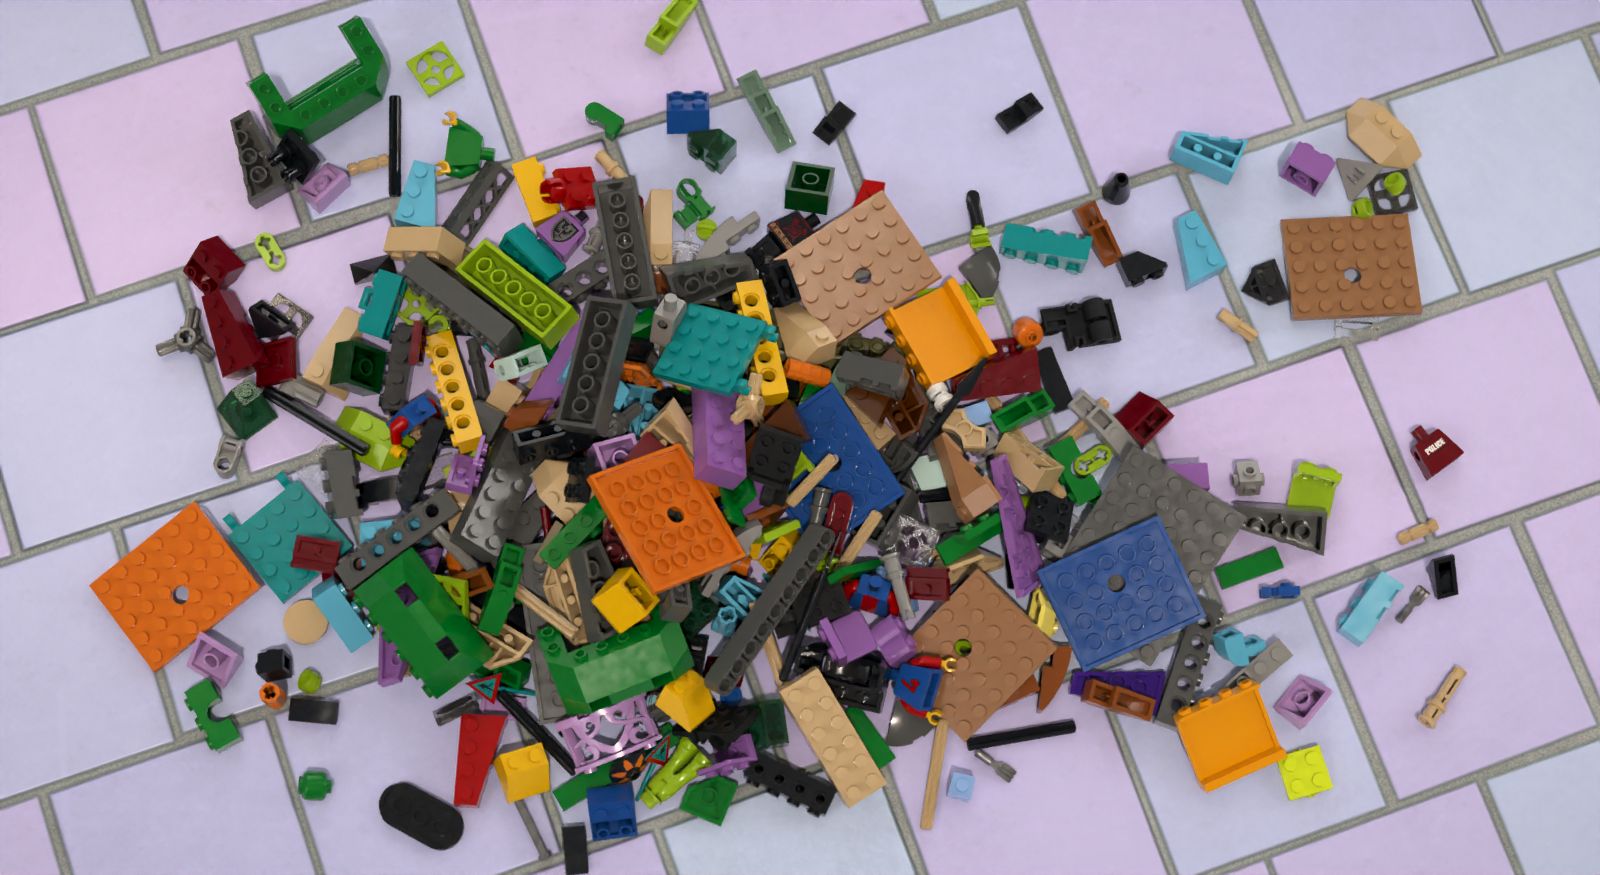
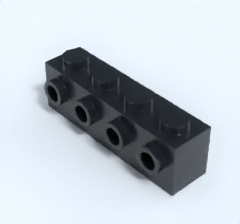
(399, 372)
(548, 441)
(790, 784)

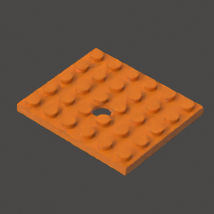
(637, 505)
(179, 554)

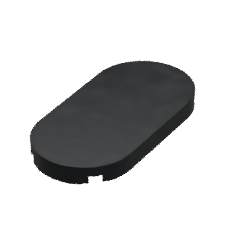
(421, 816)

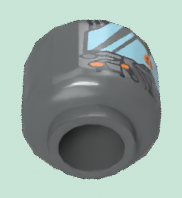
(653, 711)

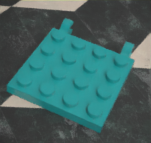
(713, 350)
(271, 534)

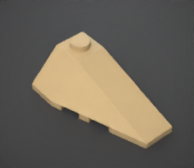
(320, 366)

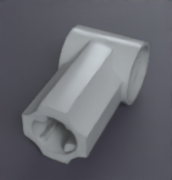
(303, 391)

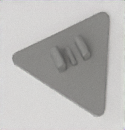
(1356, 175)

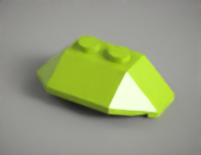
(376, 435)

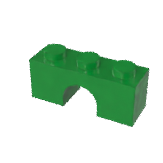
(1078, 490)
(202, 700)

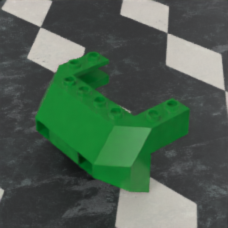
(331, 99)
(422, 624)
(616, 666)

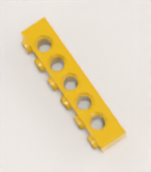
(753, 293)
(444, 345)

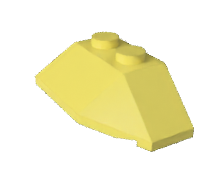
(1042, 613)

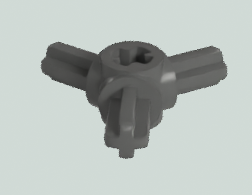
(193, 346)
(620, 421)

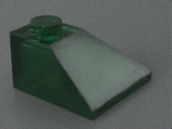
(246, 410)

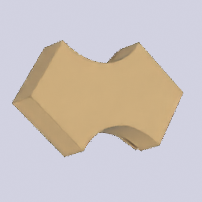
(971, 436)

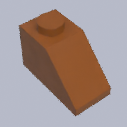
(527, 414)

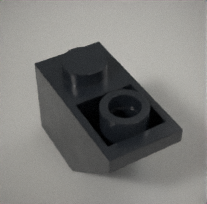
(1139, 267)

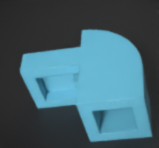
(1234, 648)

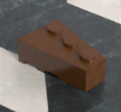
(872, 404)
(786, 419)

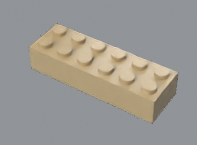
(831, 736)

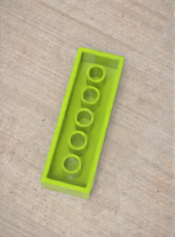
(517, 294)

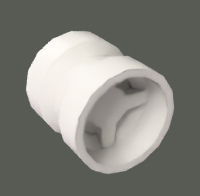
(939, 395)

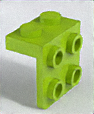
(1313, 486)

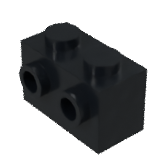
(779, 283)

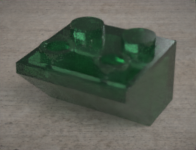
(713, 148)
(701, 615)
(770, 726)

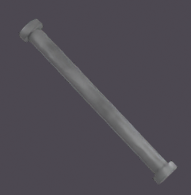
(532, 830)

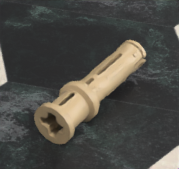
(1437, 705)

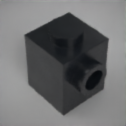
(274, 665)

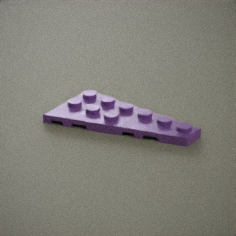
(1021, 545)
(390, 667)

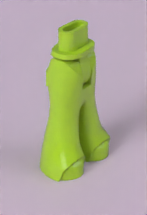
(665, 782)

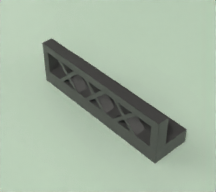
(473, 195)

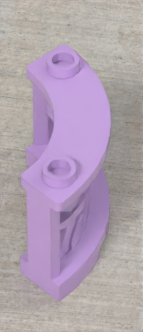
(578, 723)

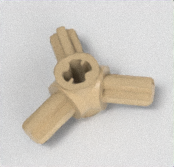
(750, 406)

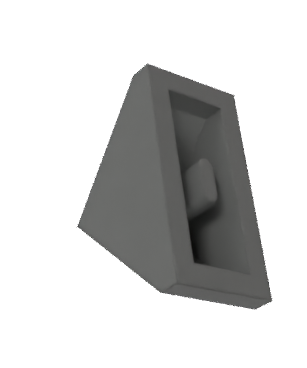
(490, 419)

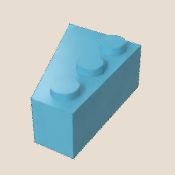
(418, 198)
(368, 530)

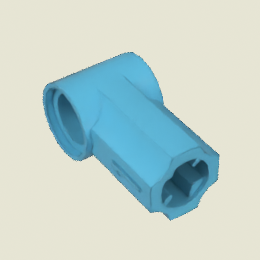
(726, 622)

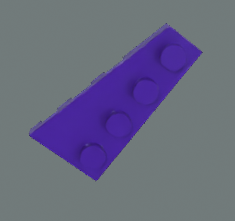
(1140, 682)

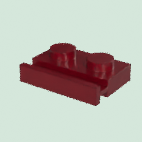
(316, 554)
(928, 583)

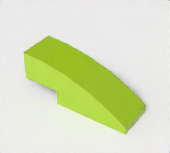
(670, 25)

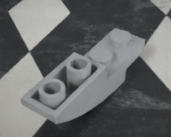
(728, 234)
(1103, 424)
(745, 537)
(1261, 666)

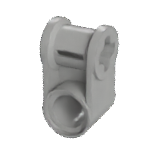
(228, 451)

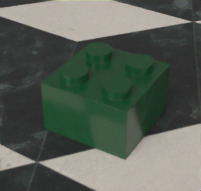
(809, 188)
(357, 368)

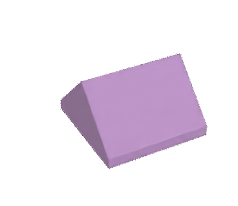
(324, 187)
(213, 660)
(1302, 701)

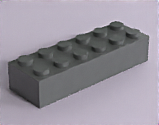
(625, 242)
(462, 306)
(596, 366)
(495, 502)

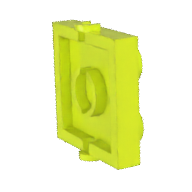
(1304, 773)

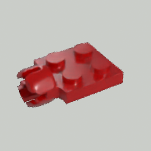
(570, 188)

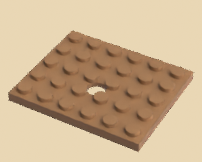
(863, 238)
(1325, 248)
(1003, 654)

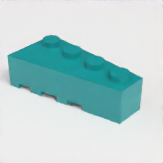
(1046, 248)

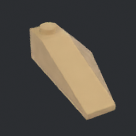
(659, 227)
(804, 335)

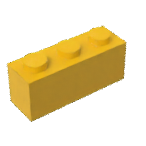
(528, 178)

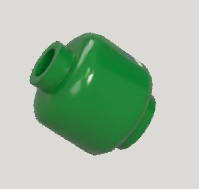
(314, 785)

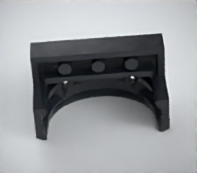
(420, 462)
(868, 695)

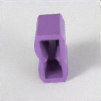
(894, 641)

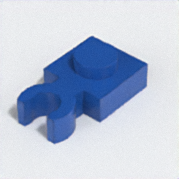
(1284, 591)

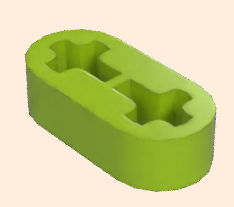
(266, 255)
(1095, 465)

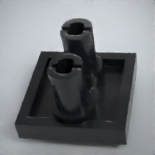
(296, 156)
(577, 488)
(1048, 517)

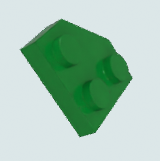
(709, 799)

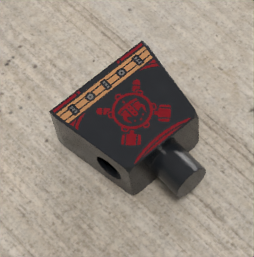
(792, 229)

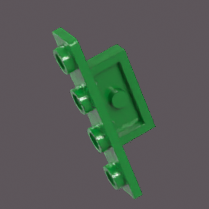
(736, 500)
(580, 529)
(970, 536)

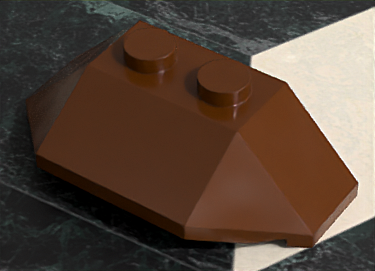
(908, 415)

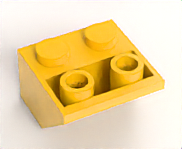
(778, 552)
(624, 599)

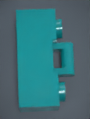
(532, 254)
(384, 305)

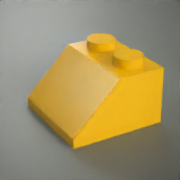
(687, 700)
(523, 772)

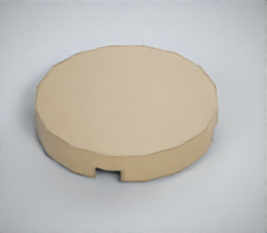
(305, 622)

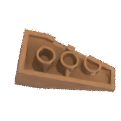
(967, 488)

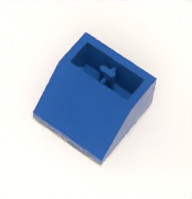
(687, 112)
(612, 812)

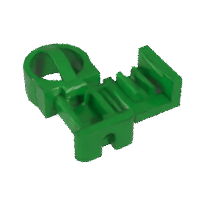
(697, 205)

